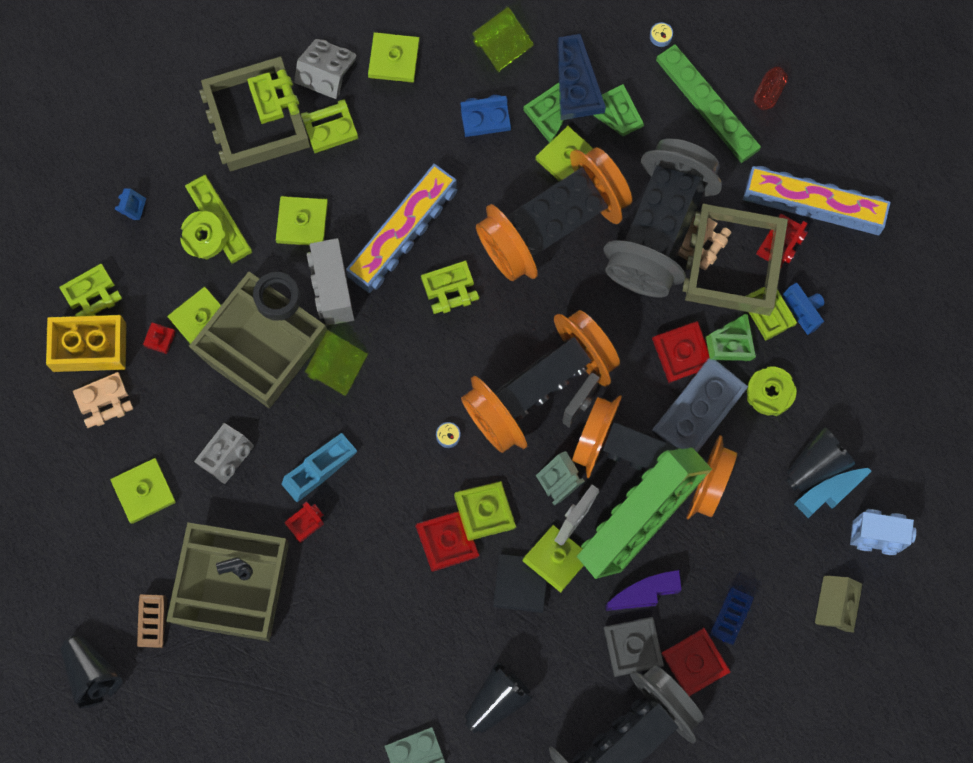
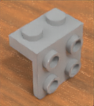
(323, 67)

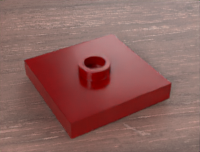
(681, 351)
(446, 541)
(695, 662)

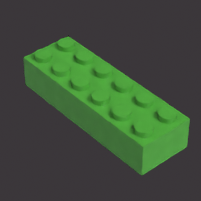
(643, 511)

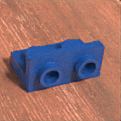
(485, 115)

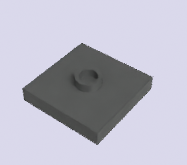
(581, 400)
(633, 646)

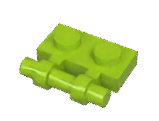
(266, 99)
(446, 281)
(88, 286)

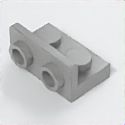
(224, 453)

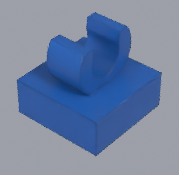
(131, 204)

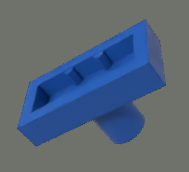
(804, 308)

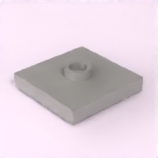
(576, 514)

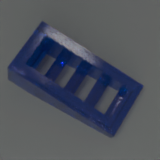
(747, 599)

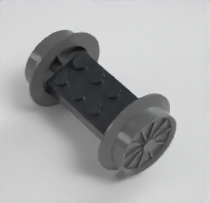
(678, 181)
(645, 725)

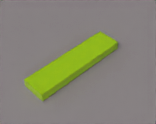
(208, 200)

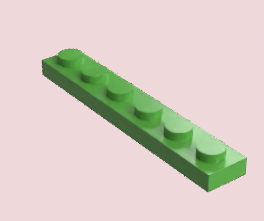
(708, 103)

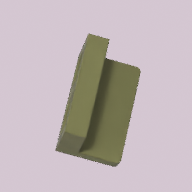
(838, 603)

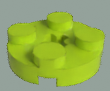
(191, 234)
(784, 387)

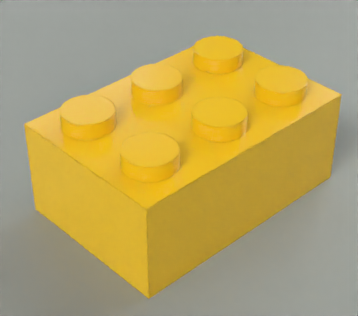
(86, 343)

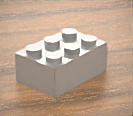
(330, 282)

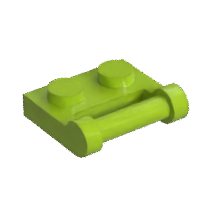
(332, 132)

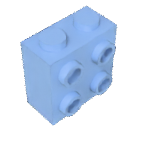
(882, 532)

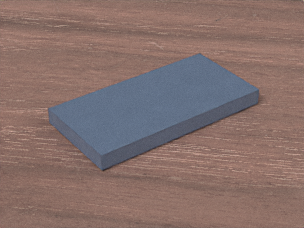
(700, 407)

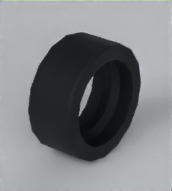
(273, 278)

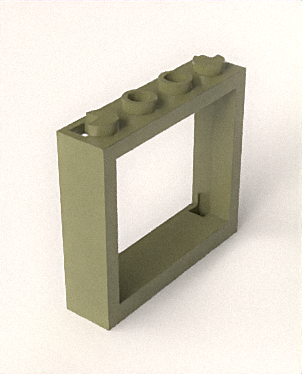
(260, 153)
(727, 300)

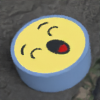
(661, 34)
(448, 435)

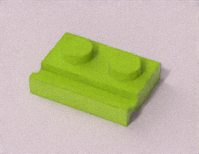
(778, 321)

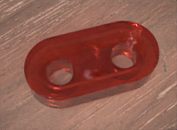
(770, 88)

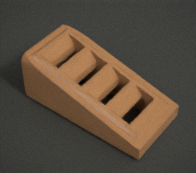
(142, 620)

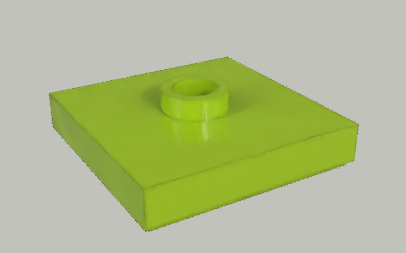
(393, 57)
(556, 154)
(301, 220)
(194, 314)
(143, 491)
(484, 510)
(555, 562)

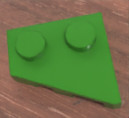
(620, 111)
(545, 112)
(732, 341)

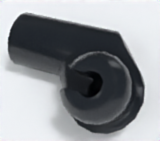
(237, 566)

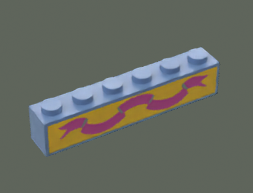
(816, 200)
(402, 228)

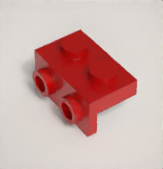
(794, 233)

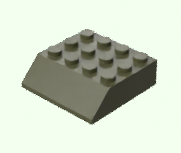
(254, 350)
(224, 601)

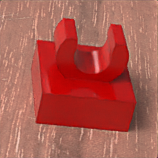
(159, 338)

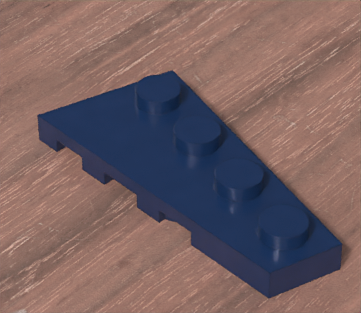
(577, 83)

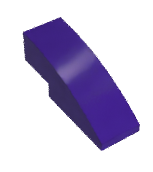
(646, 591)

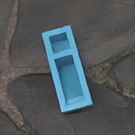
(318, 467)
(831, 491)

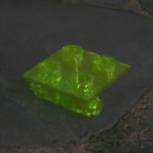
(502, 39)
(336, 363)

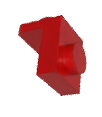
(305, 521)

